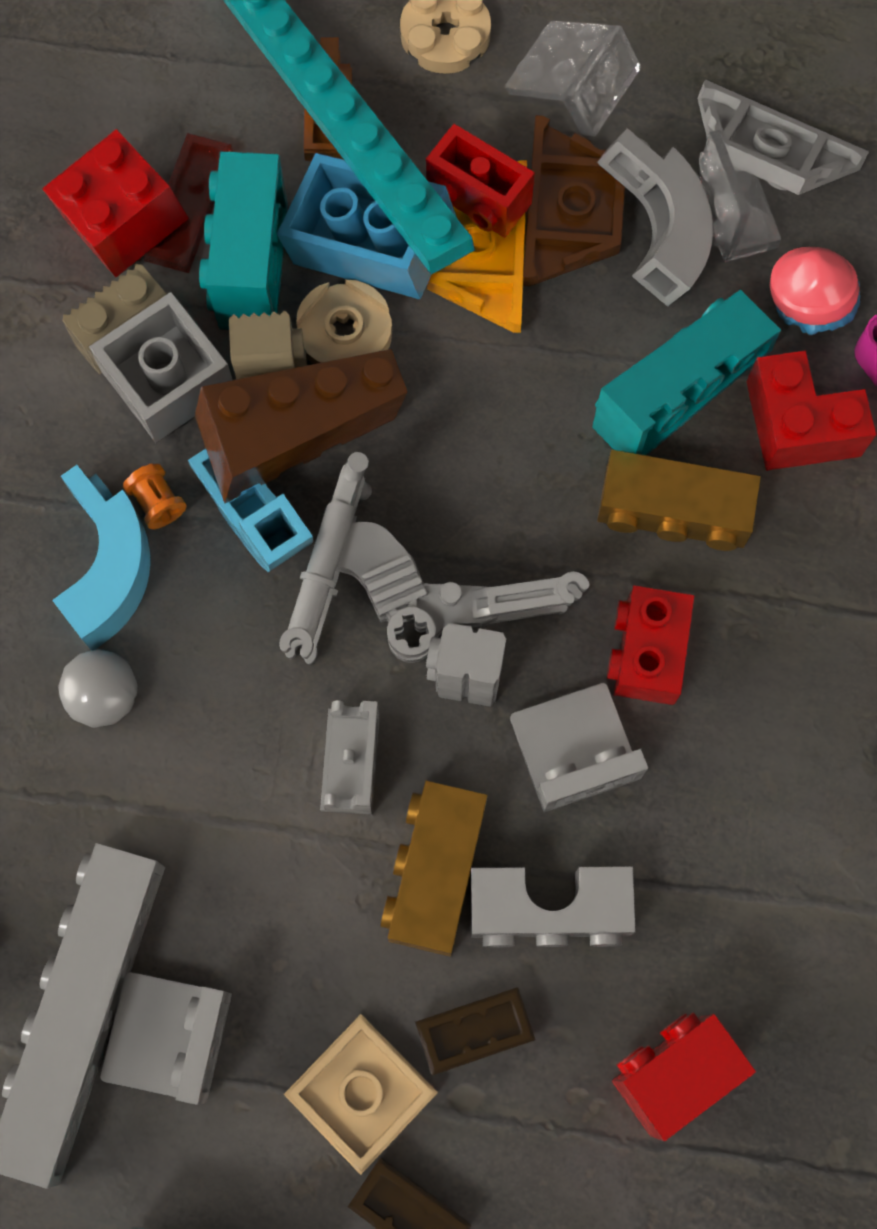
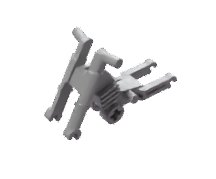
(396, 585)

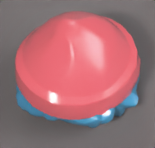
(815, 289)

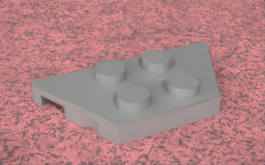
(776, 145)

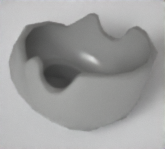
(98, 688)

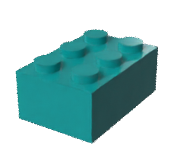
(243, 237)

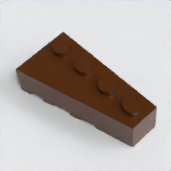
(293, 415)

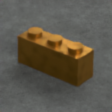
(678, 500)
(434, 868)

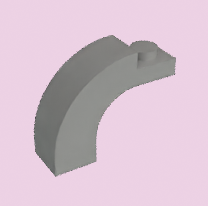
(676, 212)

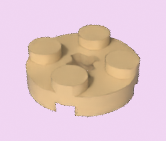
(445, 52)
(339, 303)

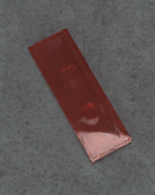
(191, 187)

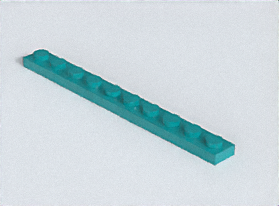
(356, 133)

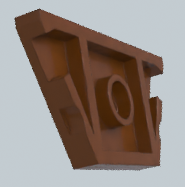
(573, 206)

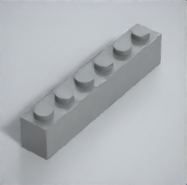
(75, 1014)

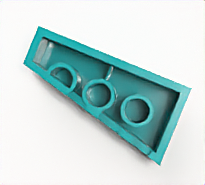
(683, 375)

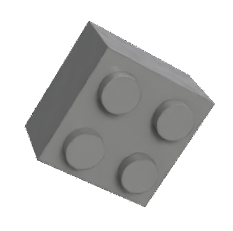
(160, 365)

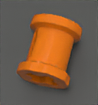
(154, 496)

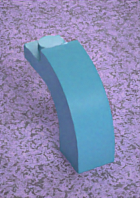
(258, 518)
(119, 576)

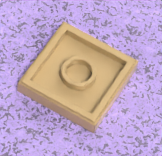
(360, 1094)

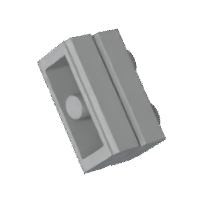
(466, 663)

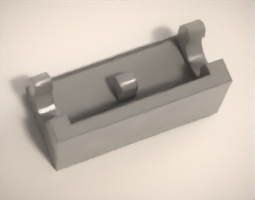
(350, 758)

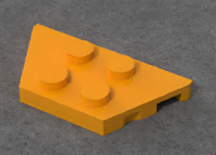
(489, 277)

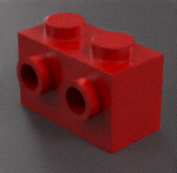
(481, 180)
(652, 645)

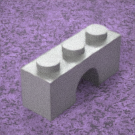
(599, 909)

